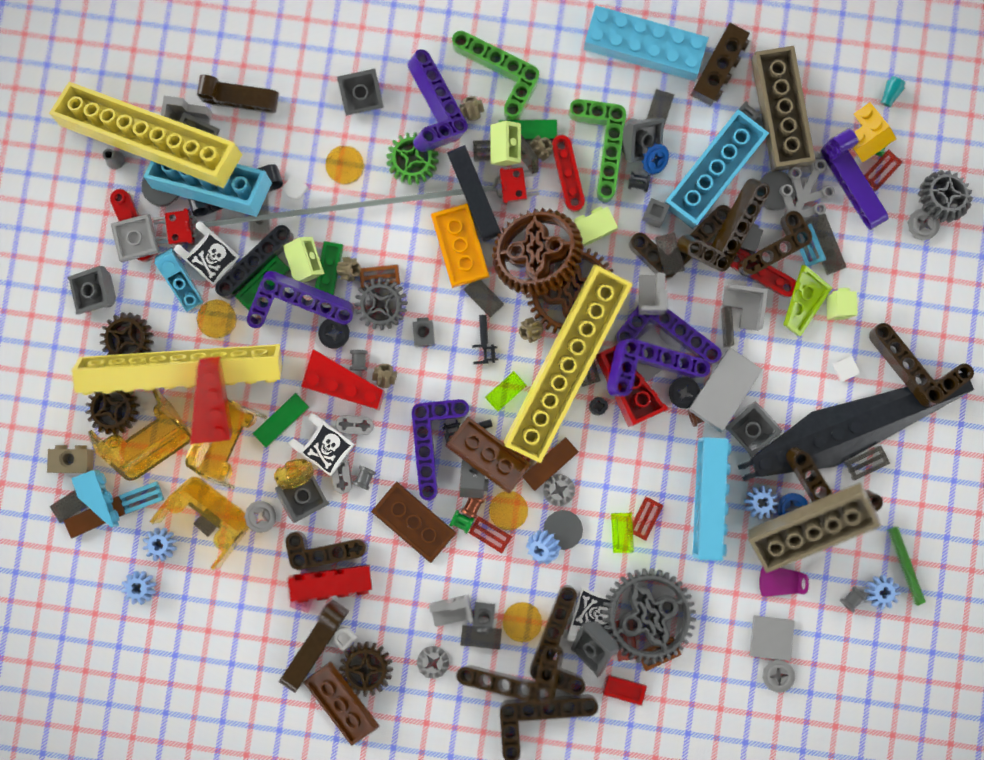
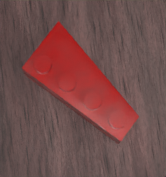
(335, 380)
(641, 401)
(211, 410)
(329, 583)

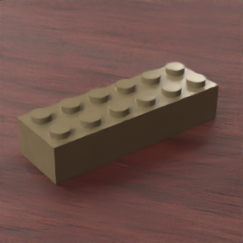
(783, 108)
(814, 527)

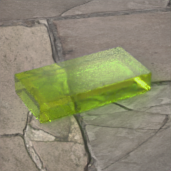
(505, 391)
(622, 532)

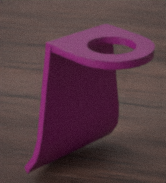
(782, 582)

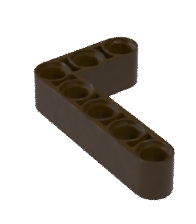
(733, 231)
(699, 233)
(916, 369)
(816, 480)
(546, 640)
(314, 645)
(515, 683)
(539, 714)

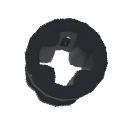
(645, 179)
(601, 401)

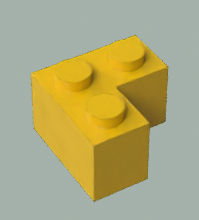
(873, 134)

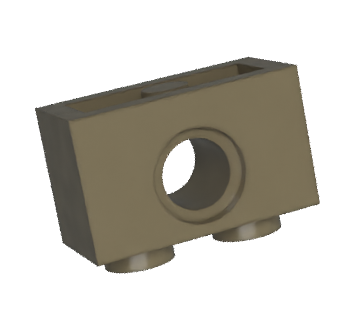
(58, 462)

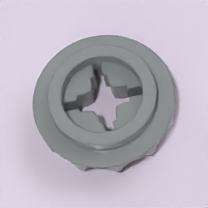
(914, 225)
(556, 499)
(268, 515)
(423, 660)
(785, 682)

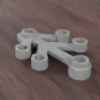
(803, 194)

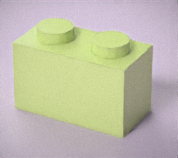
(505, 143)
(596, 225)
(303, 259)
(841, 304)

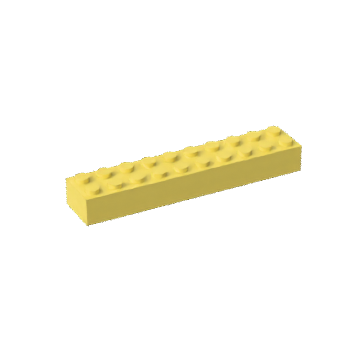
(146, 134)
(567, 363)
(174, 368)

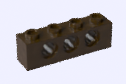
(732, 36)

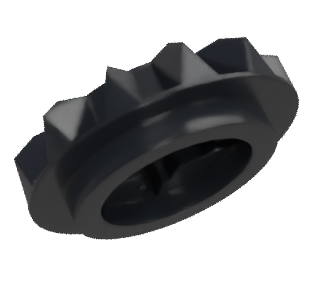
(327, 340)
(679, 384)

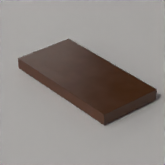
(488, 455)
(413, 522)
(341, 703)

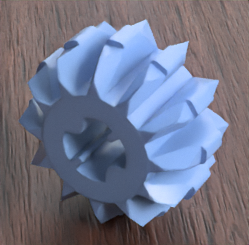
(768, 499)
(543, 547)
(154, 548)
(132, 585)
(886, 598)

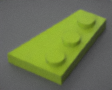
(806, 300)

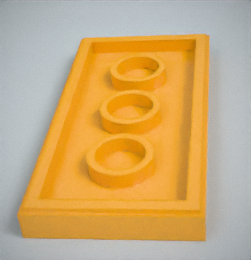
(460, 245)

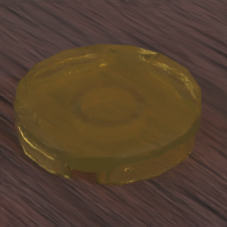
(344, 165)
(216, 319)
(293, 474)
(508, 510)
(522, 622)

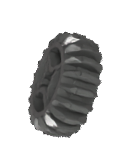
(939, 200)
(375, 296)

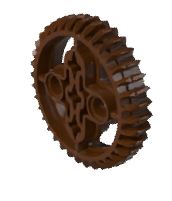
(541, 256)
(558, 300)

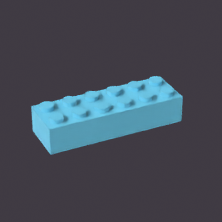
(645, 43)
(715, 169)
(242, 193)
(711, 499)

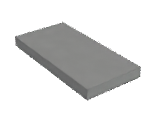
(725, 389)

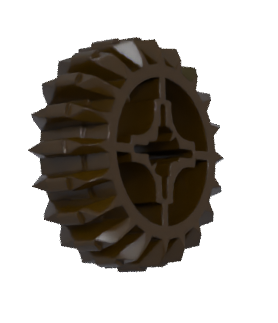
(123, 345)
(96, 414)
(366, 650)

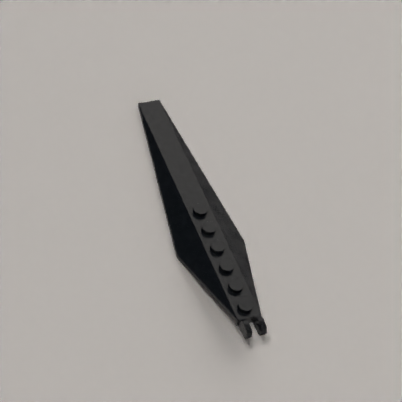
(846, 430)

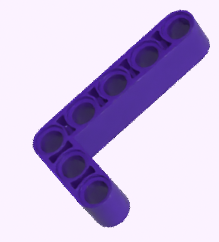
(450, 119)
(852, 180)
(297, 299)
(669, 328)
(653, 359)
(428, 440)

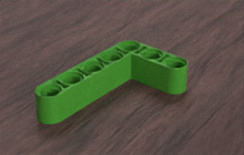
(500, 67)
(609, 143)

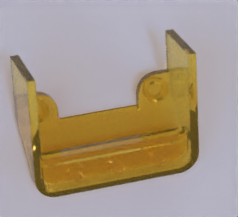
(146, 447)
(212, 458)
(214, 508)

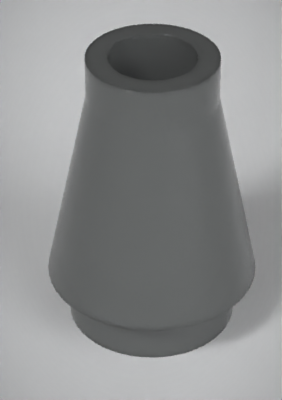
(113, 158)

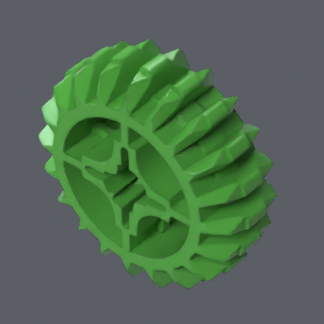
(409, 166)

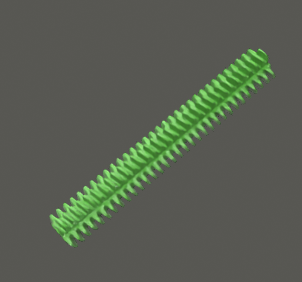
(906, 563)

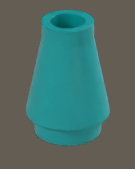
(892, 91)

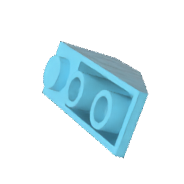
(178, 279)
(92, 491)

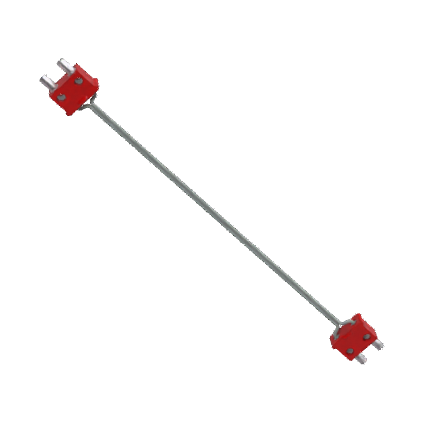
(184, 229)

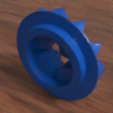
(659, 163)
(785, 501)

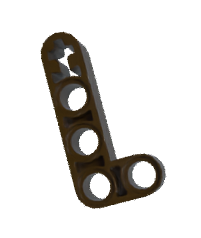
(236, 96)
(774, 249)
(327, 550)

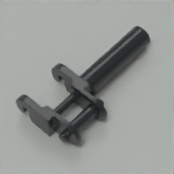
(484, 341)
(485, 424)

